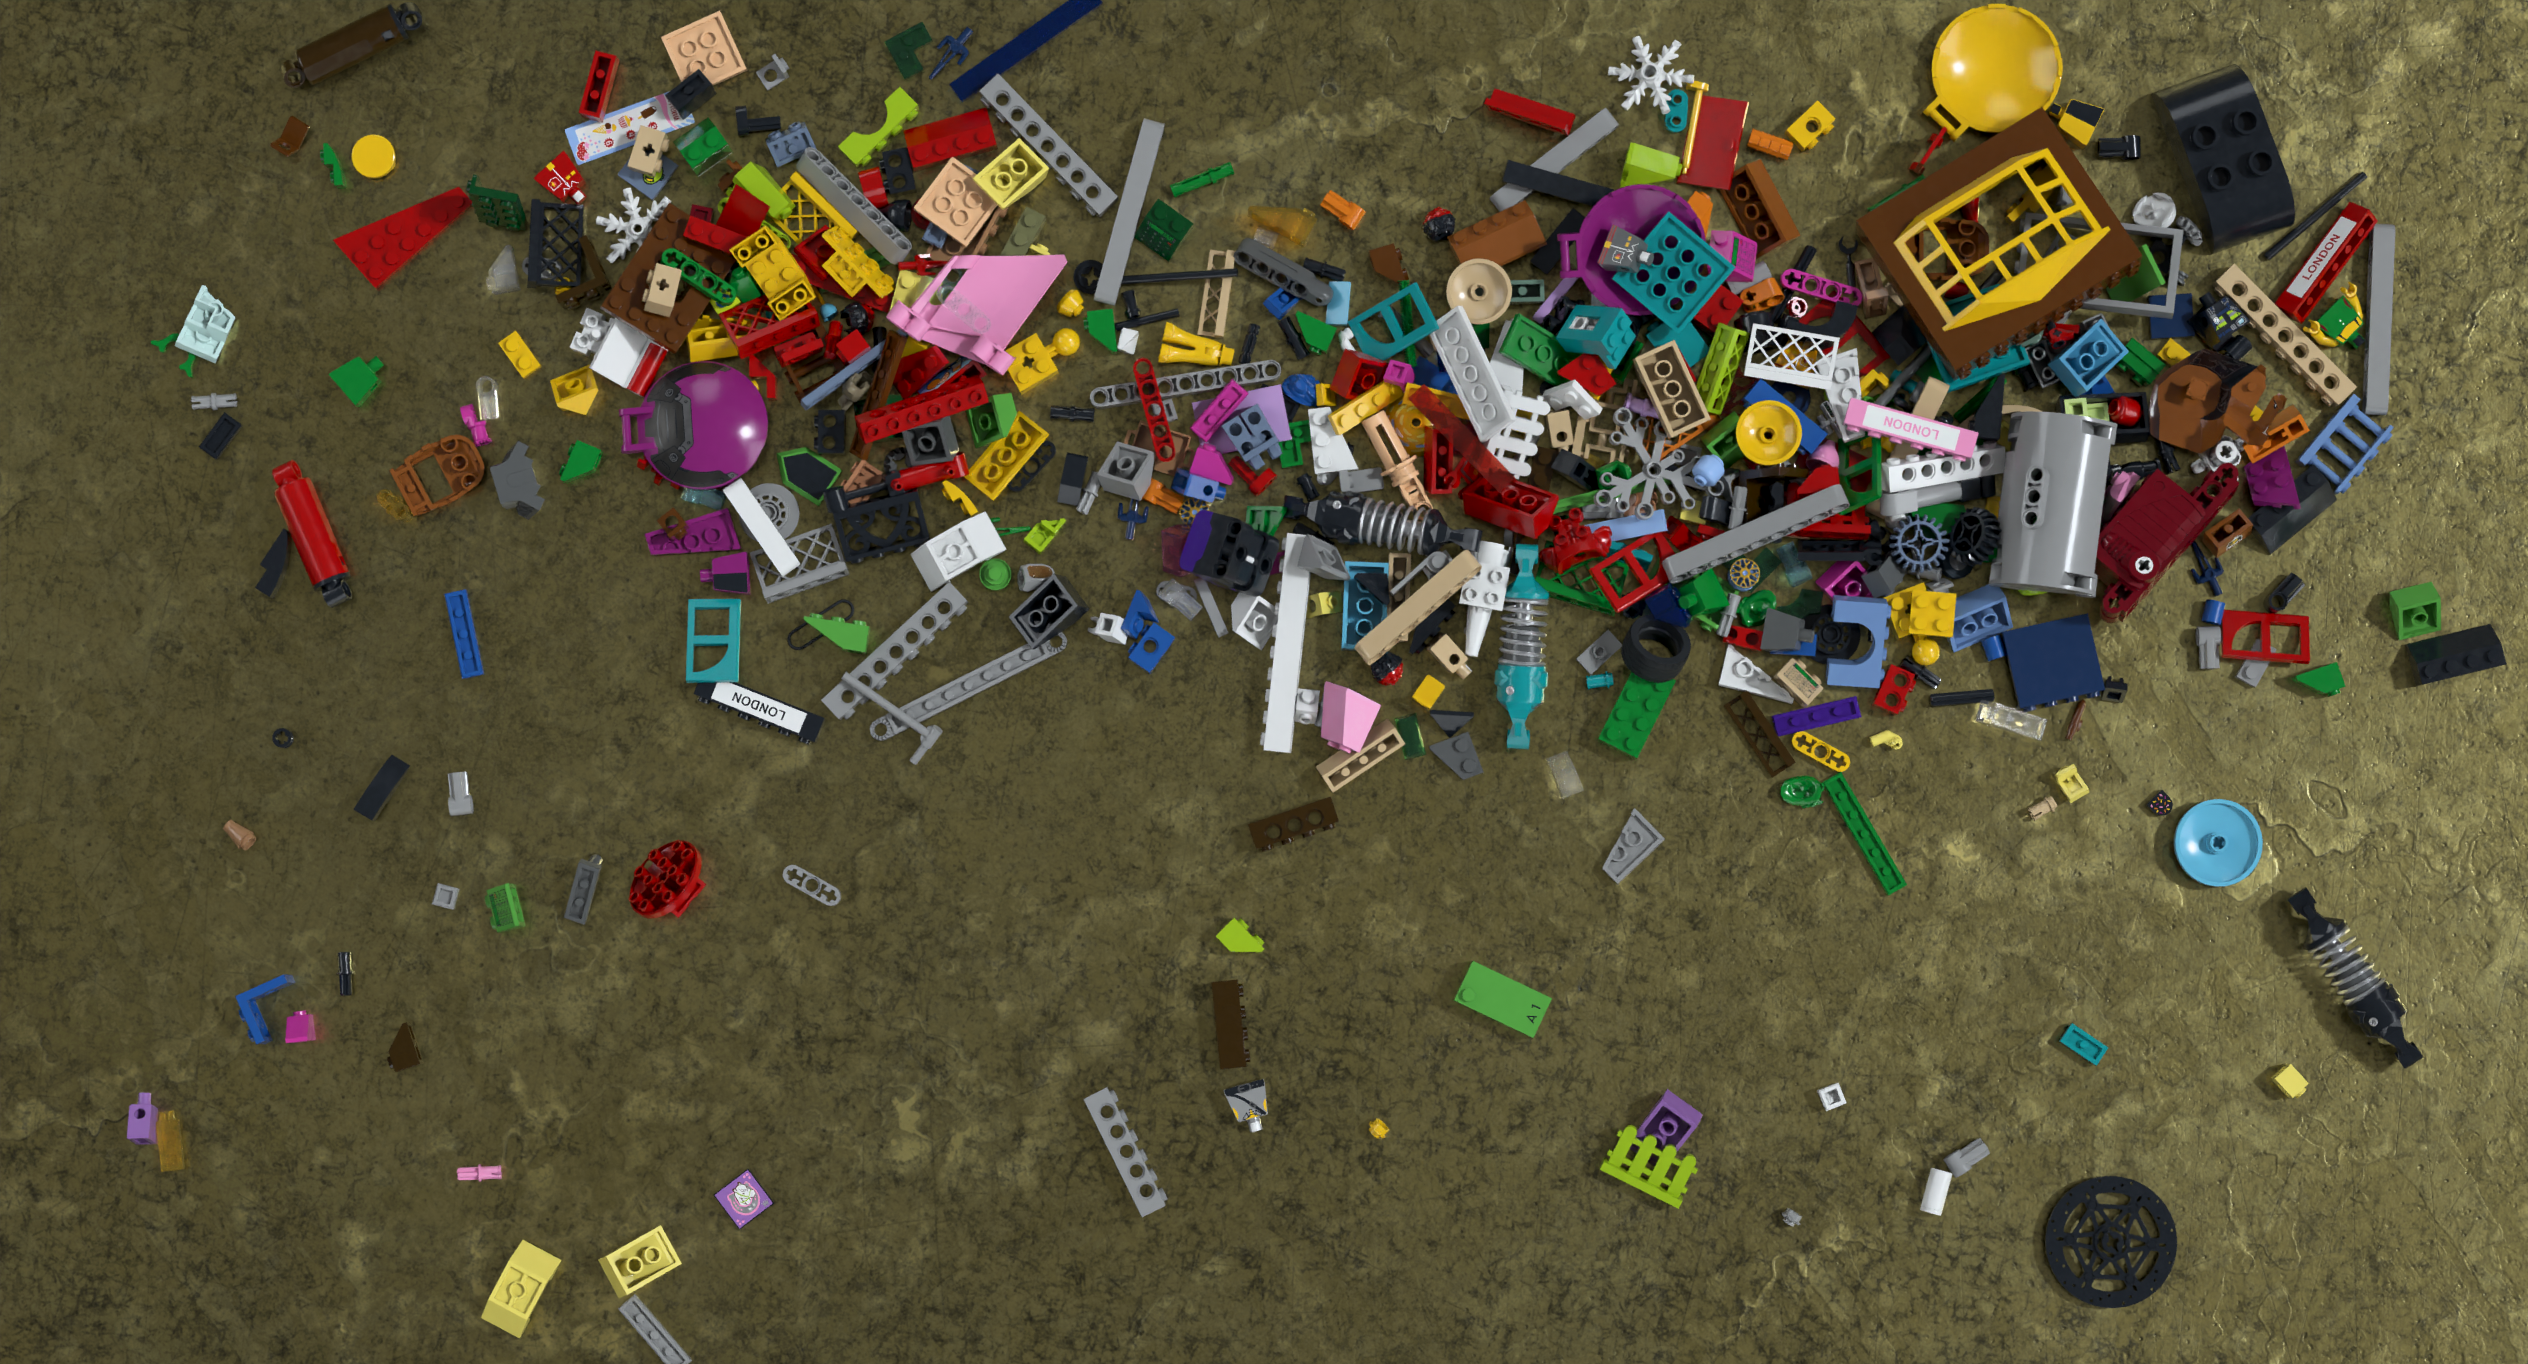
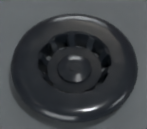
(1832, 634)

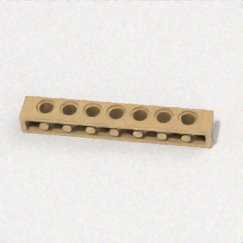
(2295, 337)

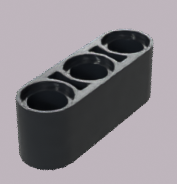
(1715, 510)

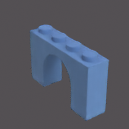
(1867, 669)

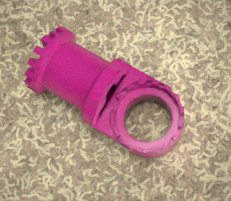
(478, 428)

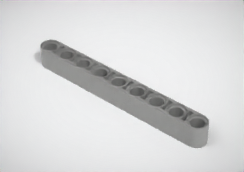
(1129, 212)
(2378, 319)
(1194, 377)
(1755, 533)

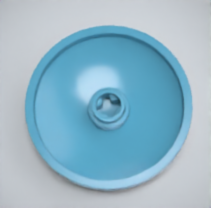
(2218, 842)

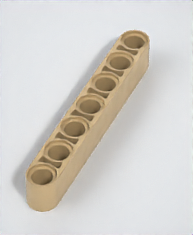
(1926, 407)
(1418, 607)

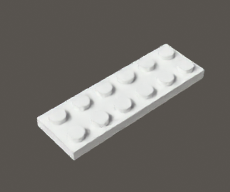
(1472, 374)

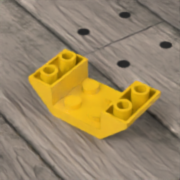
(774, 271)

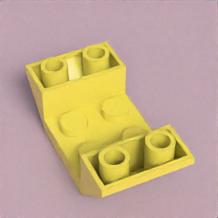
(520, 1288)

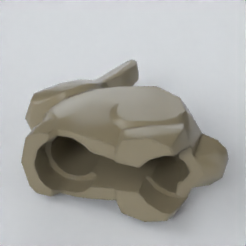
(854, 389)

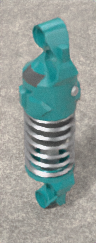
(1520, 670)

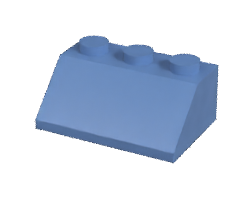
(1979, 617)

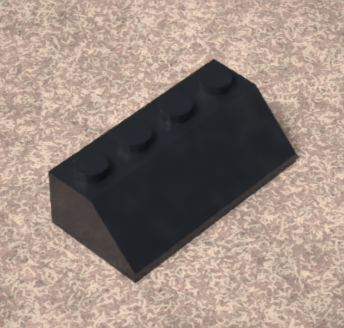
(2277, 525)
(2455, 654)

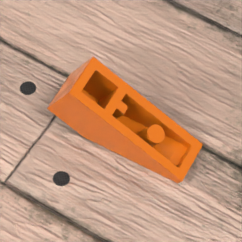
(2283, 429)

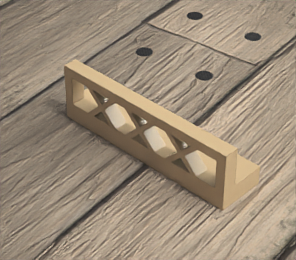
(1223, 300)

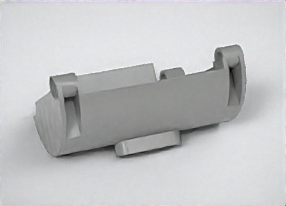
(2063, 543)

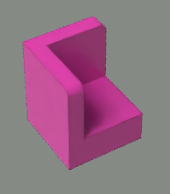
(1399, 374)

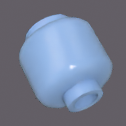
(1708, 470)

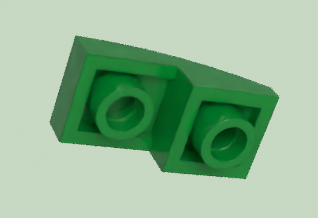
(331, 160)

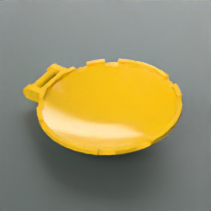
(1994, 69)

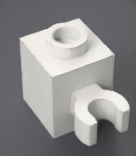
(1109, 628)

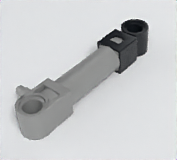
(1910, 500)

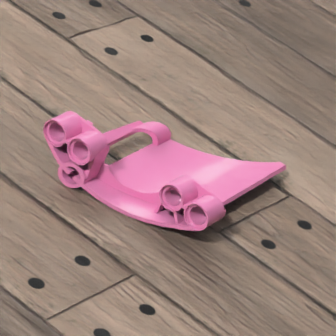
(999, 287)

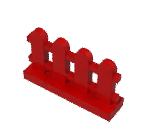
(1835, 528)

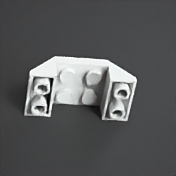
(957, 550)

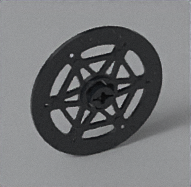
(2143, 1287)

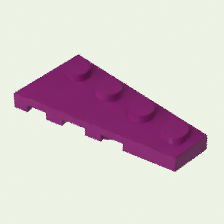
(706, 534)

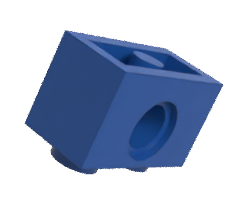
(1146, 660)

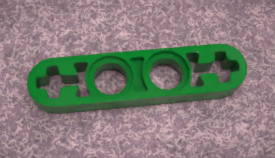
(701, 273)

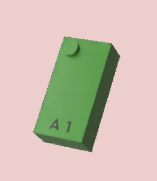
(1502, 999)

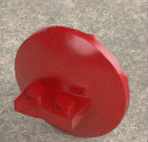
(668, 882)

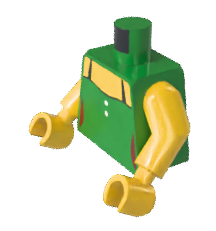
(2339, 321)

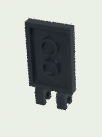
(1840, 550)

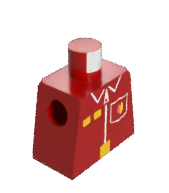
(562, 179)

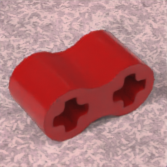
(873, 187)

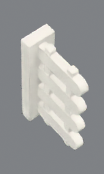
(1528, 426)

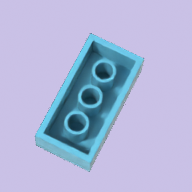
(1360, 608)

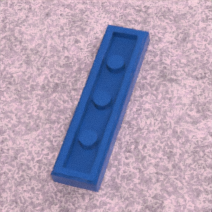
(464, 634)

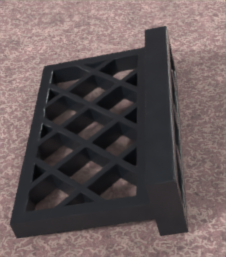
(536, 242)

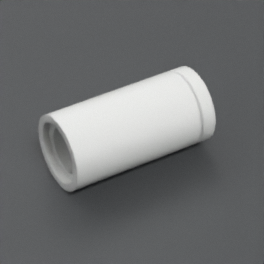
(1936, 1191)

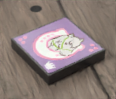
(744, 1199)

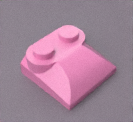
(2117, 494)

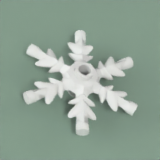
(1649, 68)
(635, 220)

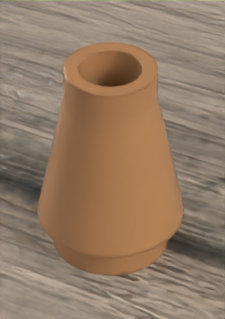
(240, 835)

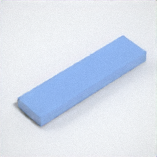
(1632, 527)

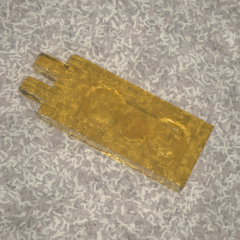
(170, 1142)

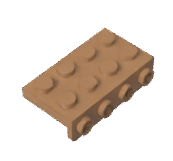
(977, 245)

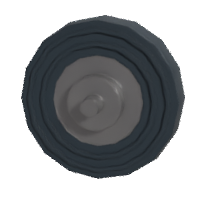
(1951, 567)

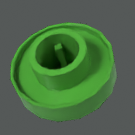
(995, 574)

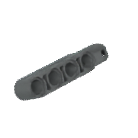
(1282, 272)

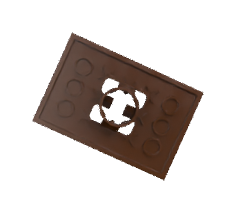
(626, 296)

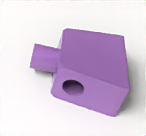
(143, 1129)

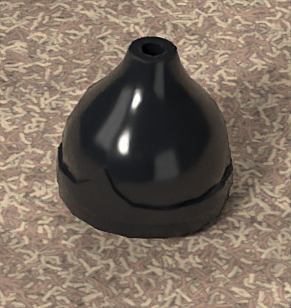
(899, 214)

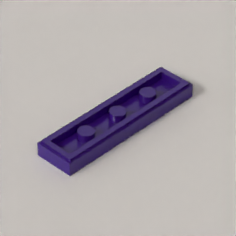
(1816, 716)

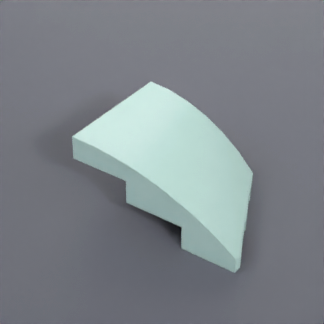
(205, 327)

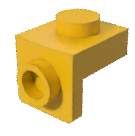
(1871, 380)

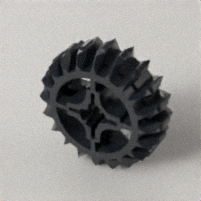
(1971, 541)

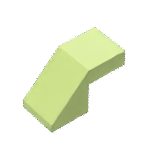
(2080, 407)

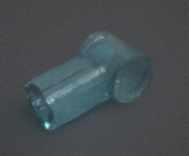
(711, 498)
(1795, 571)

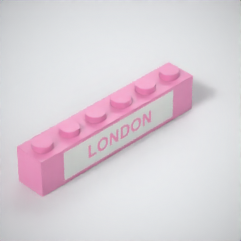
(1910, 429)

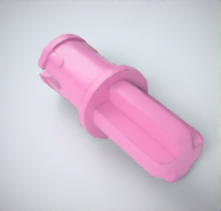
(479, 1173)

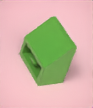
(1722, 440)

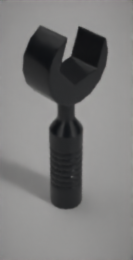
(1850, 271)

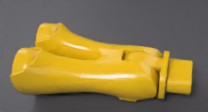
(1206, 350)

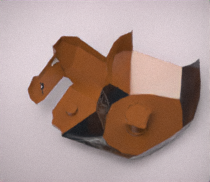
(2206, 396)

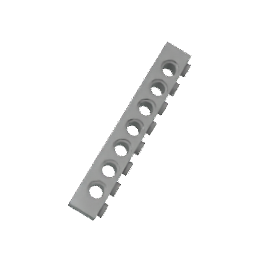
(999, 87)
(947, 594)

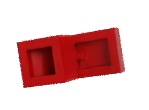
(759, 371)
(1680, 535)

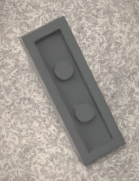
(583, 889)

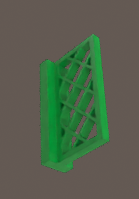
(1579, 596)

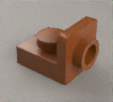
(726, 180)

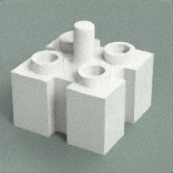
(593, 333)

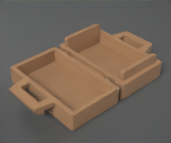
(1181, 442)

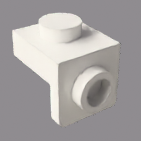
(1307, 706)

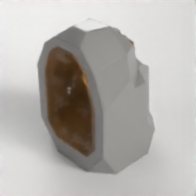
(1730, 479)
(1033, 576)

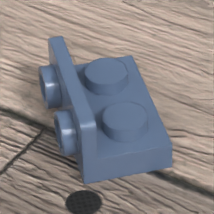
(790, 143)

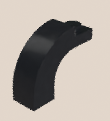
(1838, 326)

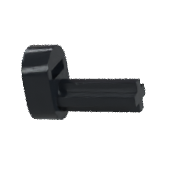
(747, 125)

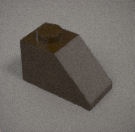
(404, 1050)

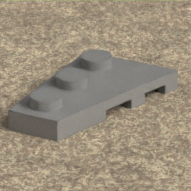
(1632, 847)

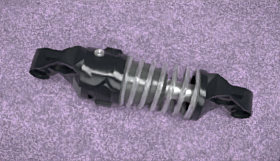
(1359, 519)
(2369, 999)

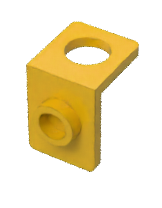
(1428, 692)

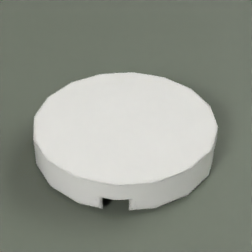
(2155, 210)

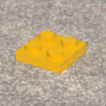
(1932, 613)

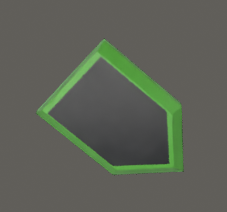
(807, 473)

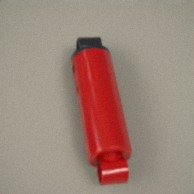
(312, 534)

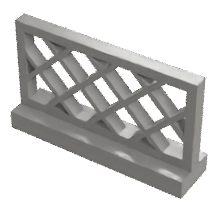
(806, 580)

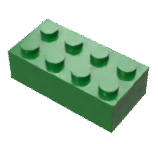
(1634, 714)

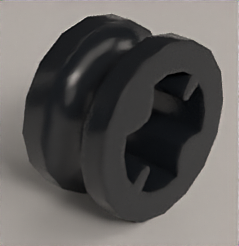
(287, 733)

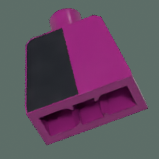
(729, 574)

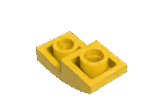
(952, 492)

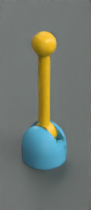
(827, 310)

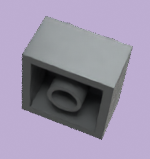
(931, 442)

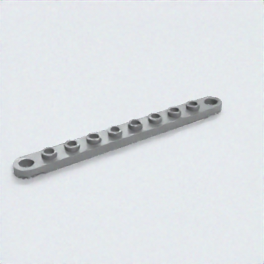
(967, 686)

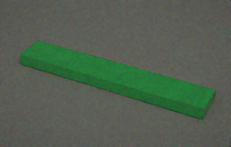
(1864, 833)

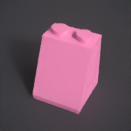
(1346, 717)

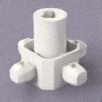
(2212, 459)

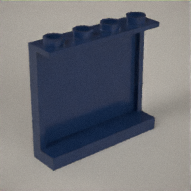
(2053, 662)

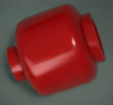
(2125, 411)

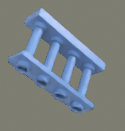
(2336, 424)

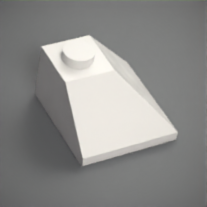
(1253, 619)

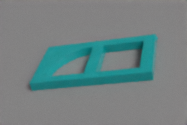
(1386, 350)
(728, 668)

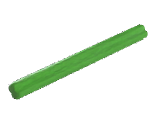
(1588, 498)

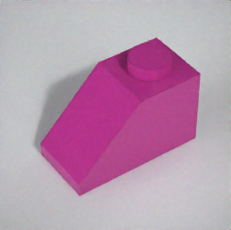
(1211, 464)
(300, 1028)

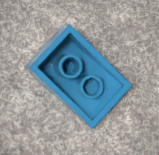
(2088, 358)

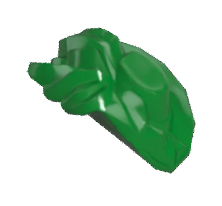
(1754, 608)
(1802, 791)

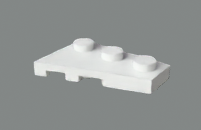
(1328, 449)

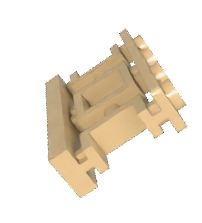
(1603, 433)

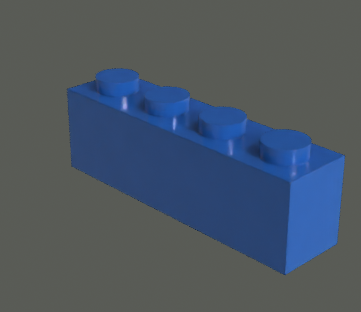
(1811, 433)

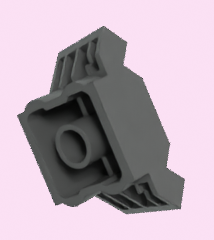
(517, 482)

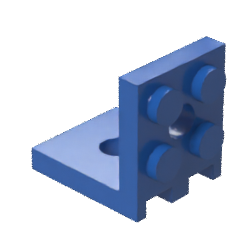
(250, 1011)

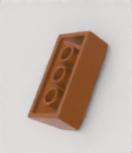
(1759, 208)
(1499, 237)

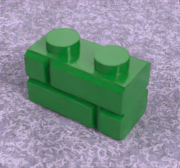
(2140, 363)

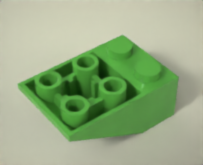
(847, 636)

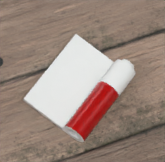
(628, 358)

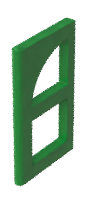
(1859, 499)

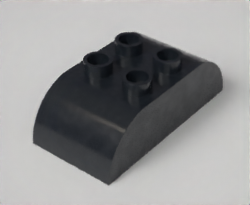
(2226, 157)

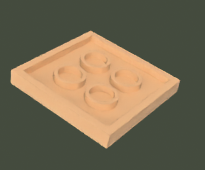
(705, 47)
(956, 203)

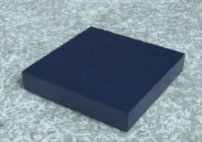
(2177, 326)

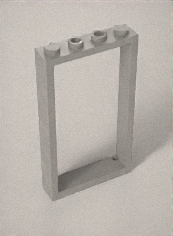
(2113, 305)

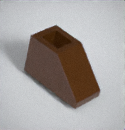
(1387, 265)

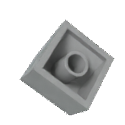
(1127, 471)

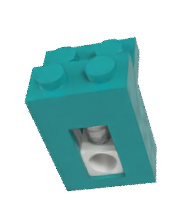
(1598, 332)

